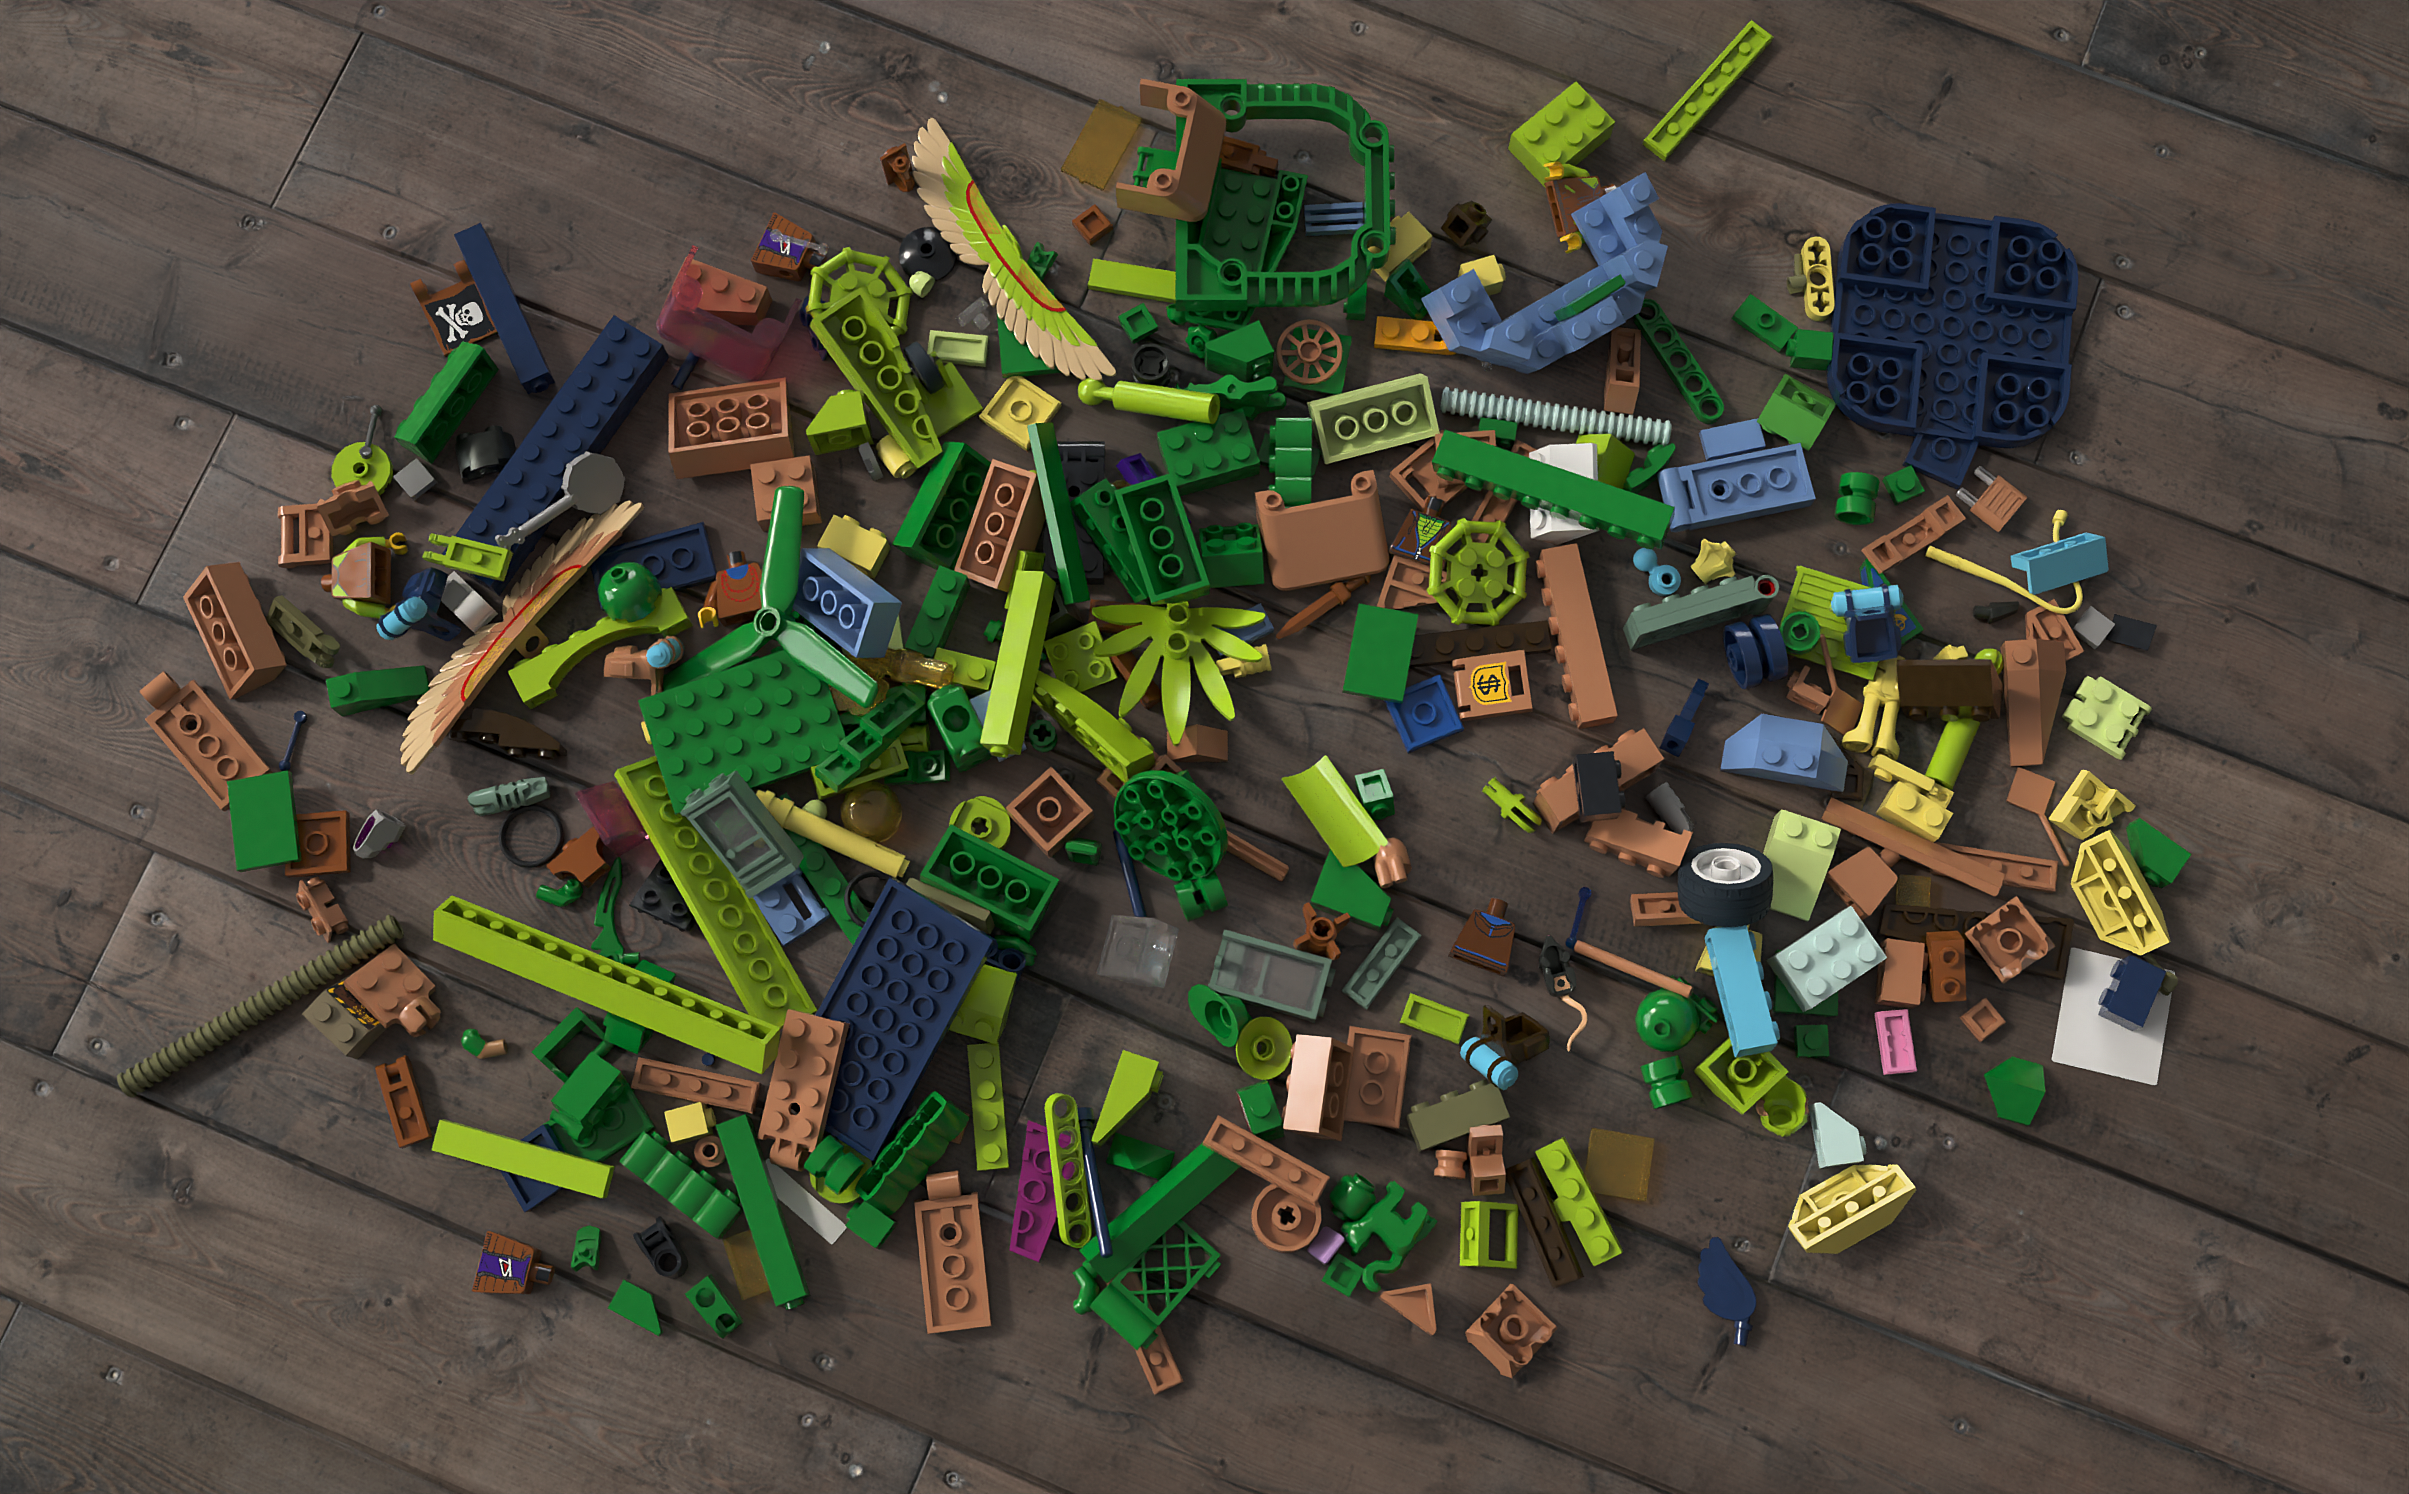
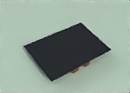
(2131, 632)

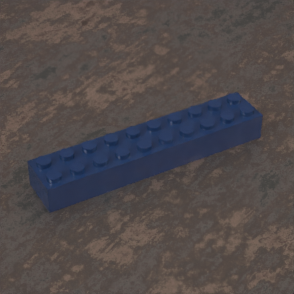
(575, 422)

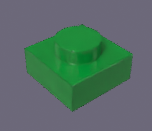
(1138, 323)
(1903, 485)
(1811, 1041)
(1342, 1275)

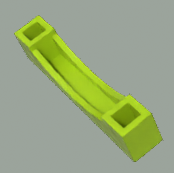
(539, 677)

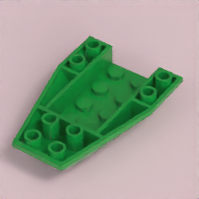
(1247, 221)

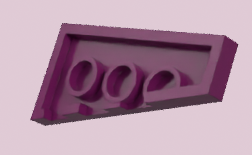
(1036, 1201)

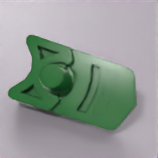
(1040, 260)
(586, 1248)

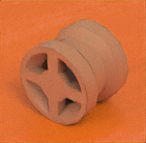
(1450, 1164)

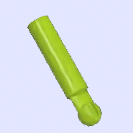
(1152, 400)
(1958, 738)

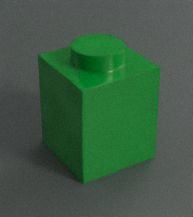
(1810, 349)
(870, 1224)

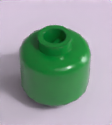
(1352, 1197)

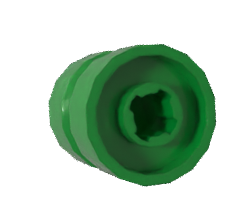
(1856, 498)
(1800, 633)
(1211, 893)
(1666, 1082)
(834, 1165)

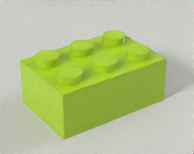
(1561, 132)

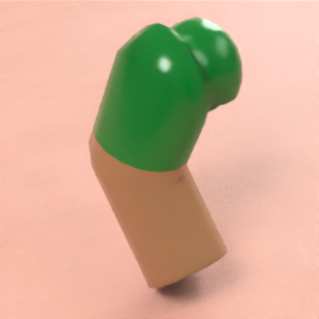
(480, 1048)

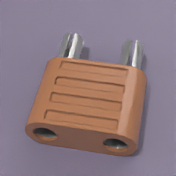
(1996, 503)

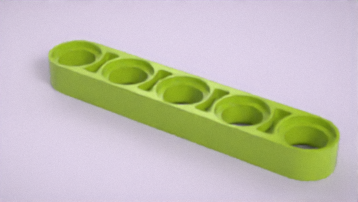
(1061, 1156)

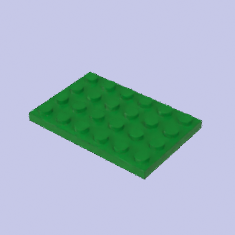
(753, 718)

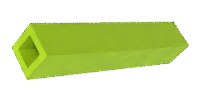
(1018, 663)

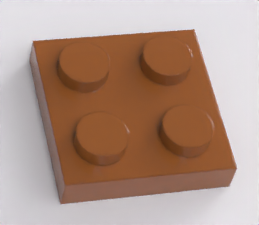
(323, 844)

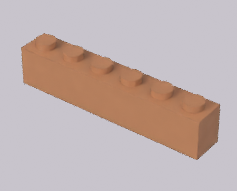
(1577, 636)

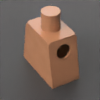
(1864, 879)

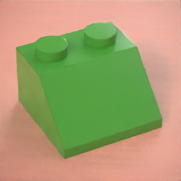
(1796, 412)

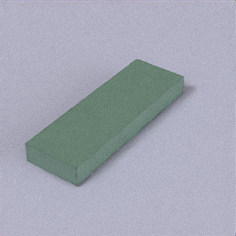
(1381, 963)

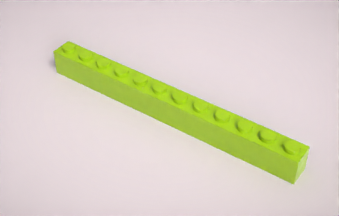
(607, 984)

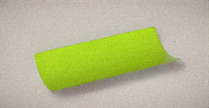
(1336, 813)

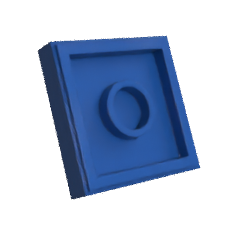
(1425, 714)

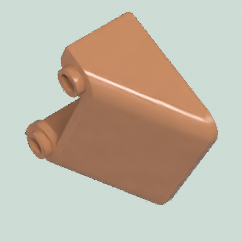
(1323, 538)

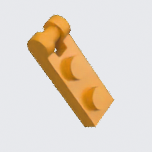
(1408, 336)

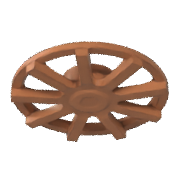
(1309, 352)

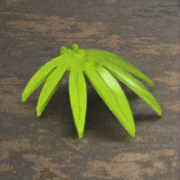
(1176, 638)

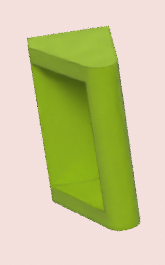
(1475, 1234)

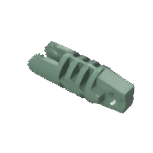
(509, 796)

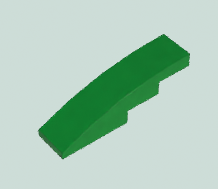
(866, 743)

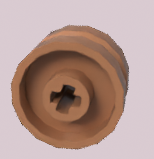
(1281, 1236)

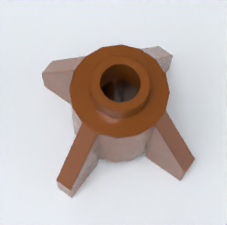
(1320, 934)

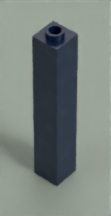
(504, 309)

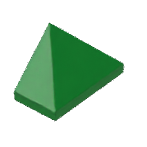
(1140, 1157)

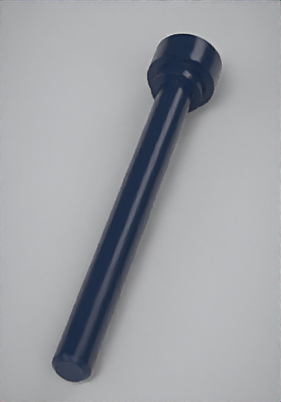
(1086, 1122)

